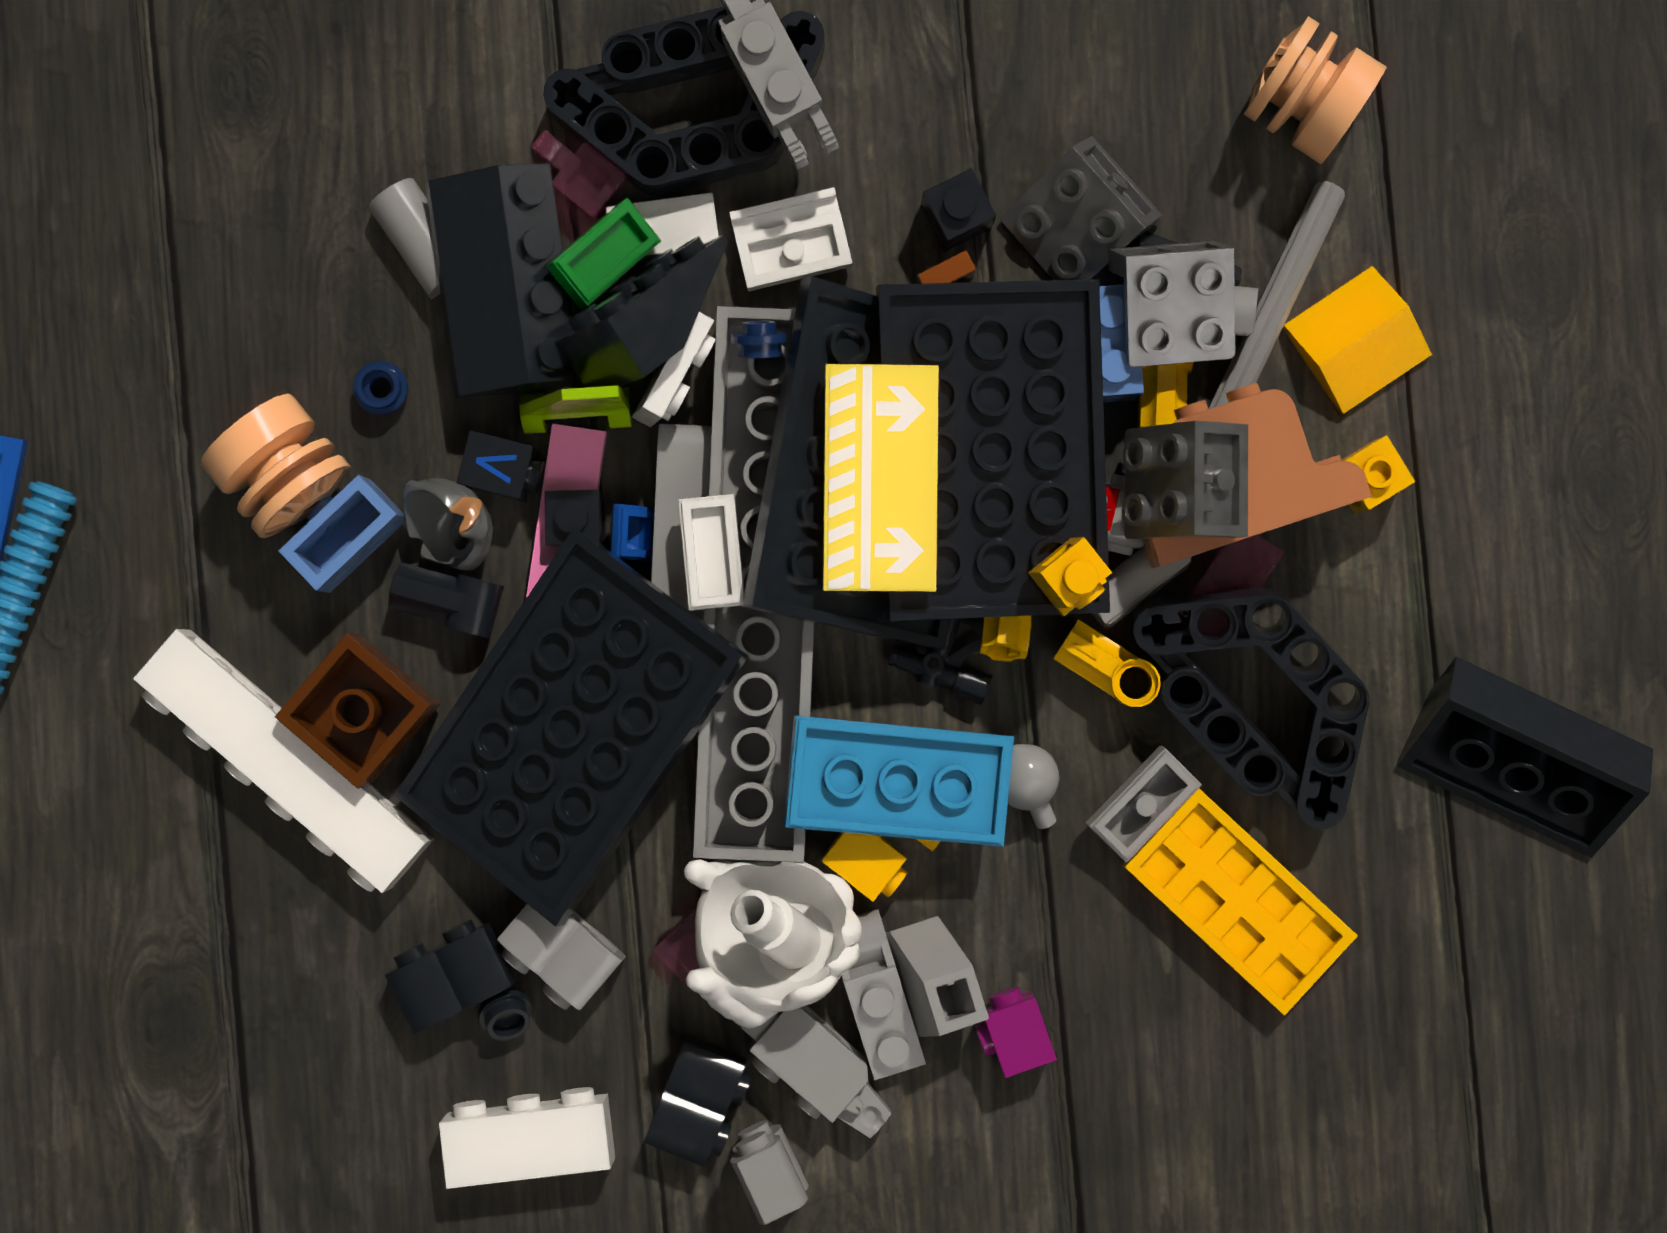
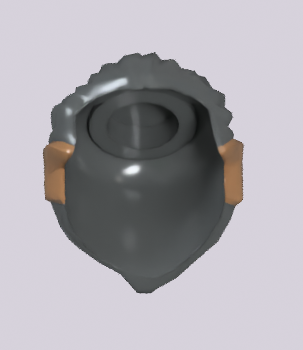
(448, 521)

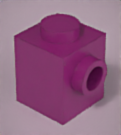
(1015, 1032)

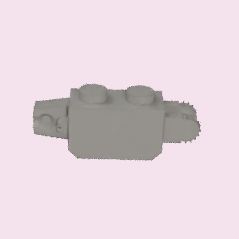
(774, 75)
(820, 1067)

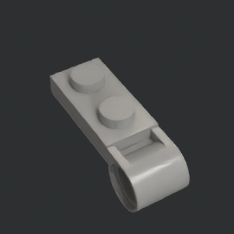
(881, 1003)

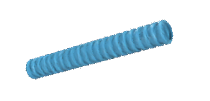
(27, 561)

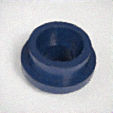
(759, 340)
(368, 376)

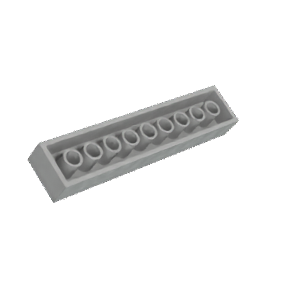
(750, 729)

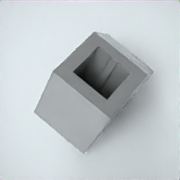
(936, 978)

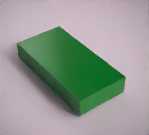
(603, 253)

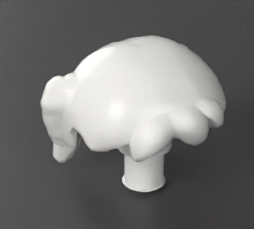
(769, 936)

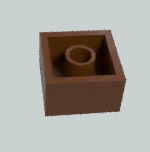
(357, 710)

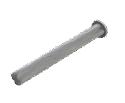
(1282, 289)

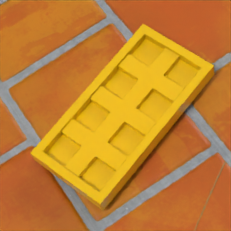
(1241, 901)

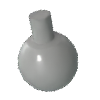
(1033, 783)

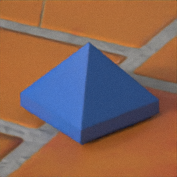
(632, 532)

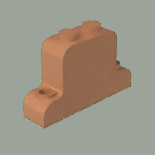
(1282, 475)

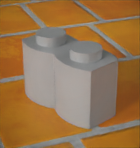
(568, 958)
(769, 1172)

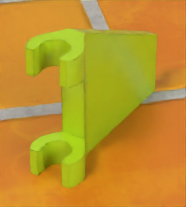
(575, 403)

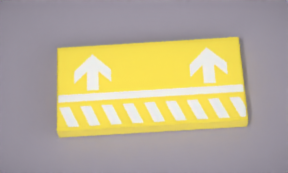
(880, 477)

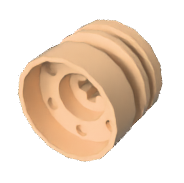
(1314, 90)
(269, 457)

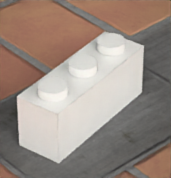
(527, 1138)

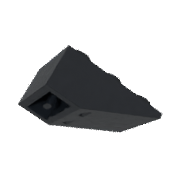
(643, 317)

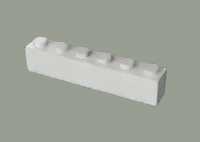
(241, 725)

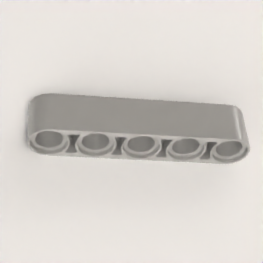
(680, 474)

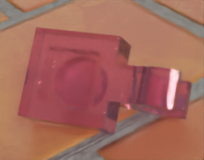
(583, 177)

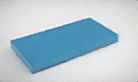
(898, 781)

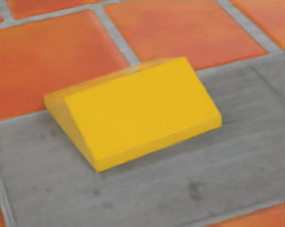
(1358, 339)

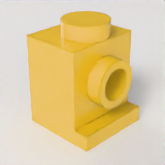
(1071, 575)

